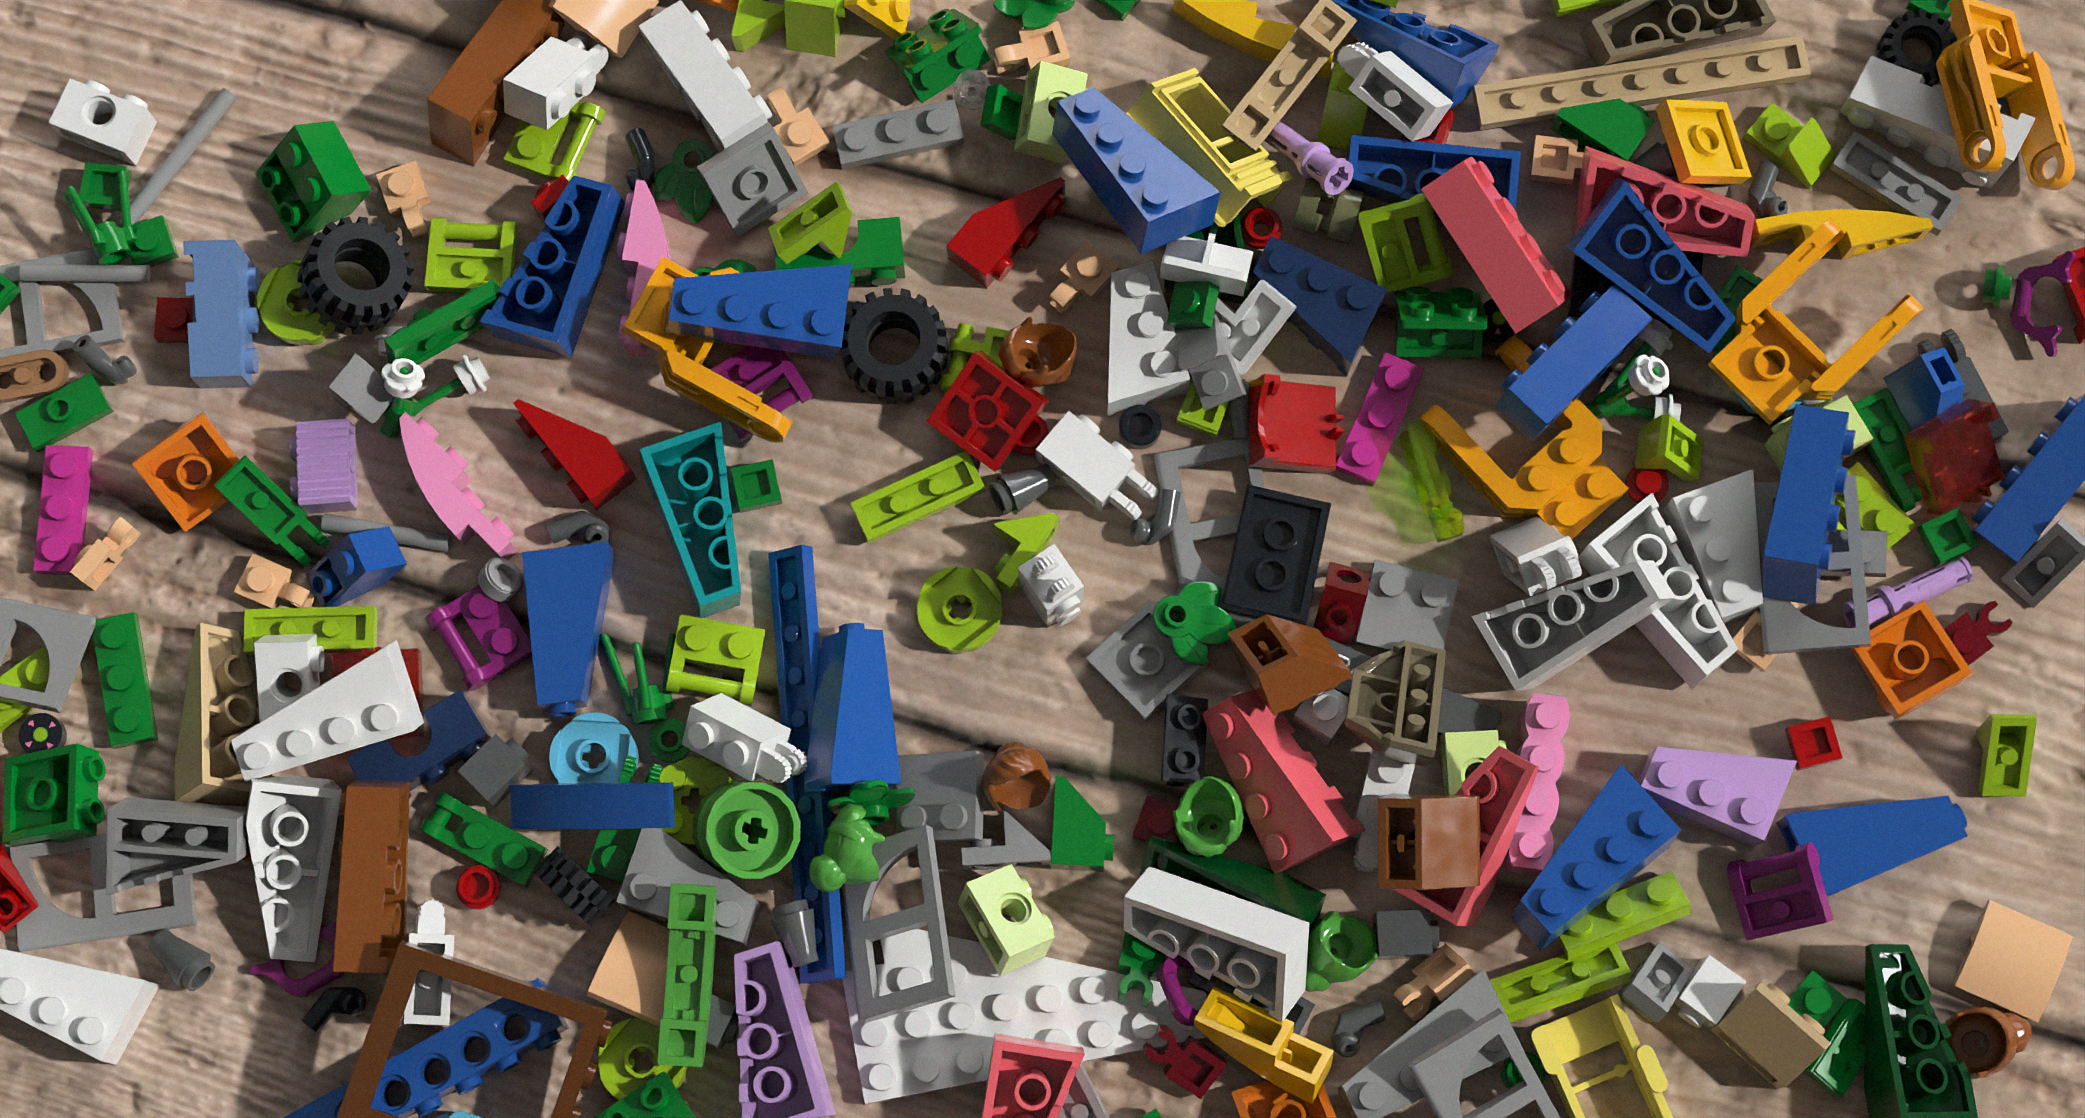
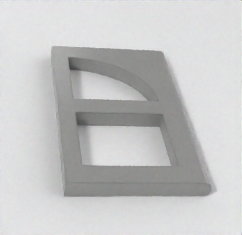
(102, 294)
(1184, 534)
(1782, 624)
(66, 640)
(51, 927)
(864, 931)
(1443, 1068)

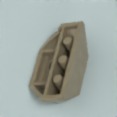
(1398, 702)

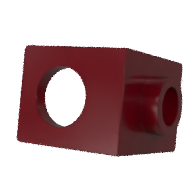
(1342, 603)

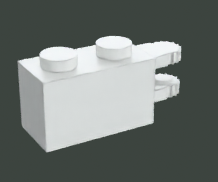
(552, 80)
(1394, 90)
(1093, 465)
(1535, 555)
(1052, 587)
(742, 740)
(1380, 779)
(431, 993)

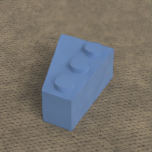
(222, 314)

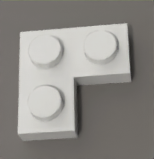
(1254, 323)

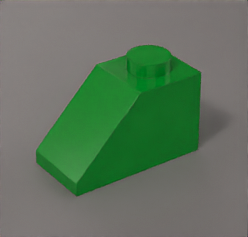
(1605, 126)
(1078, 832)

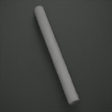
(180, 154)

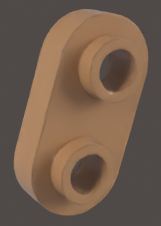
(27, 374)

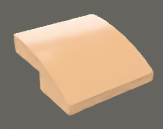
(606, 21)
(2013, 960)
(634, 969)

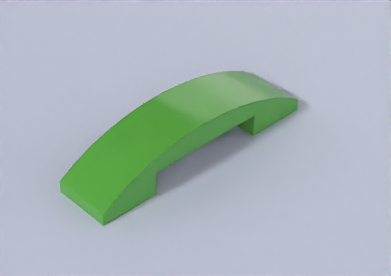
(688, 975)

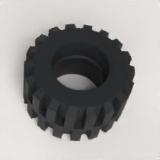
(373, 250)
(887, 313)

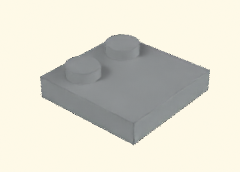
(752, 179)
(1406, 607)
(1142, 664)
(945, 794)

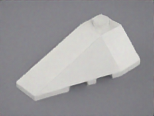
(291, 848)

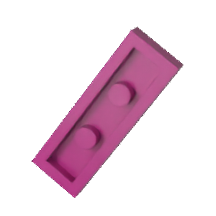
(1379, 419)
(62, 508)

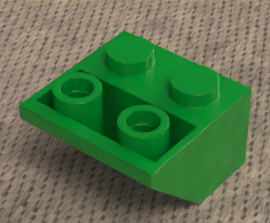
(312, 179)

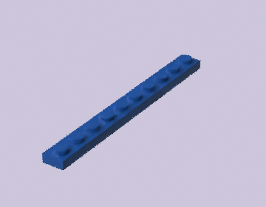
(797, 671)

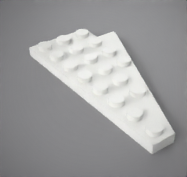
(953, 1038)

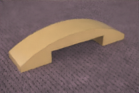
(1289, 74)

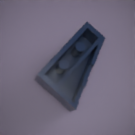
(1331, 303)

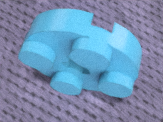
(579, 737)

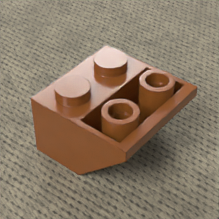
(1286, 661)
(1428, 841)

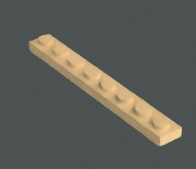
(1643, 81)

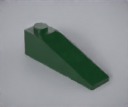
(1907, 1050)

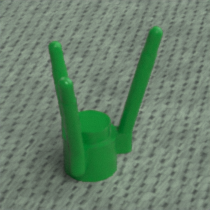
(107, 239)
(647, 704)

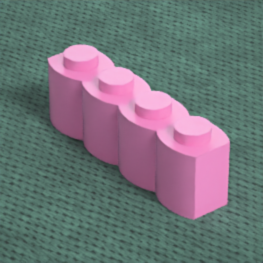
(1540, 731)

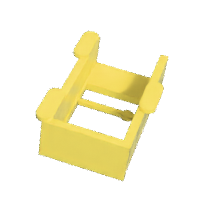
(1188, 121)
(1592, 1030)

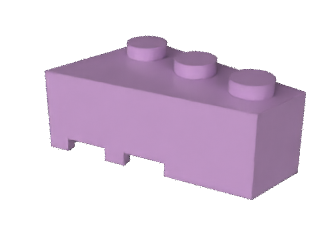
(1718, 789)

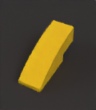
(1265, 1044)

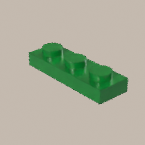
(443, 326)
(124, 680)

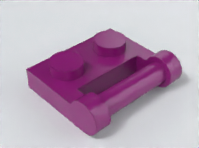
(758, 369)
(494, 628)
(1784, 906)

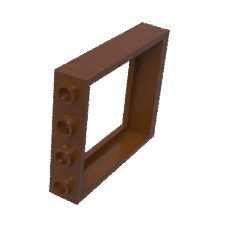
(394, 999)

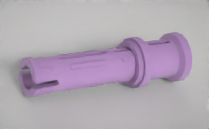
(1312, 159)
(1891, 601)

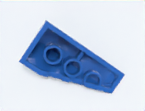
(1444, 58)

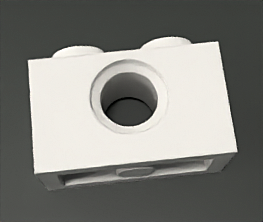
(120, 137)
(286, 654)

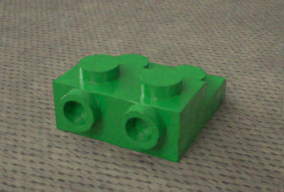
(52, 795)

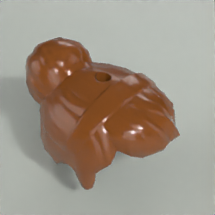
(1039, 353)
(1016, 777)
(2002, 1037)

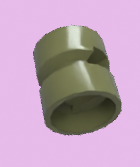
(1342, 215)

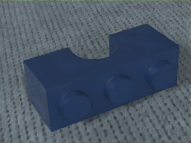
(455, 737)

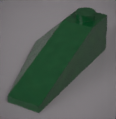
(1237, 879)

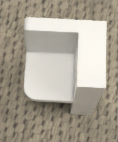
(1207, 261)

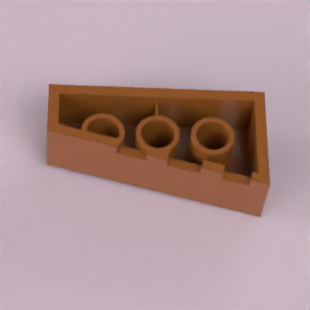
(470, 96)
(372, 876)

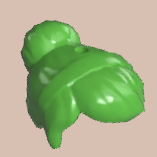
(1214, 804)
(846, 852)
(1354, 948)

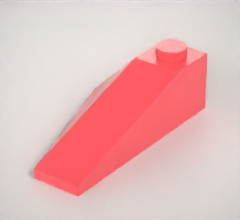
(1503, 789)

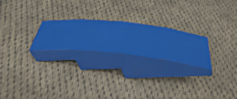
(592, 805)

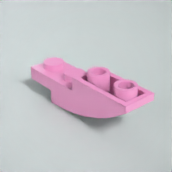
(640, 251)
(442, 479)

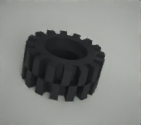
(1916, 27)
(574, 886)

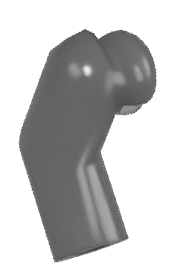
(1762, 194)
(1351, 1026)

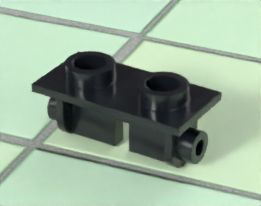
(1184, 740)

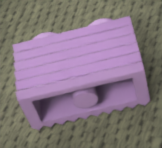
(324, 466)

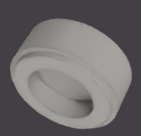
(500, 579)

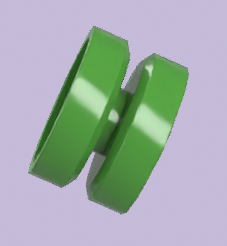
(771, 836)

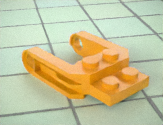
(1991, 65)
(682, 360)
(1774, 361)
(1559, 484)

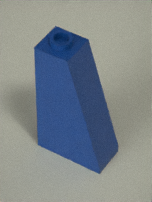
(566, 615)
(852, 714)
(1873, 838)

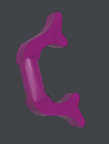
(2022, 299)
(1166, 975)
(301, 987)

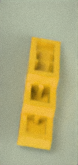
(1237, 26)
(1865, 229)

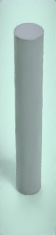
(85, 273)
(402, 534)

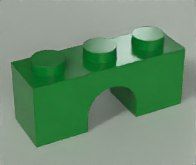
(874, 258)

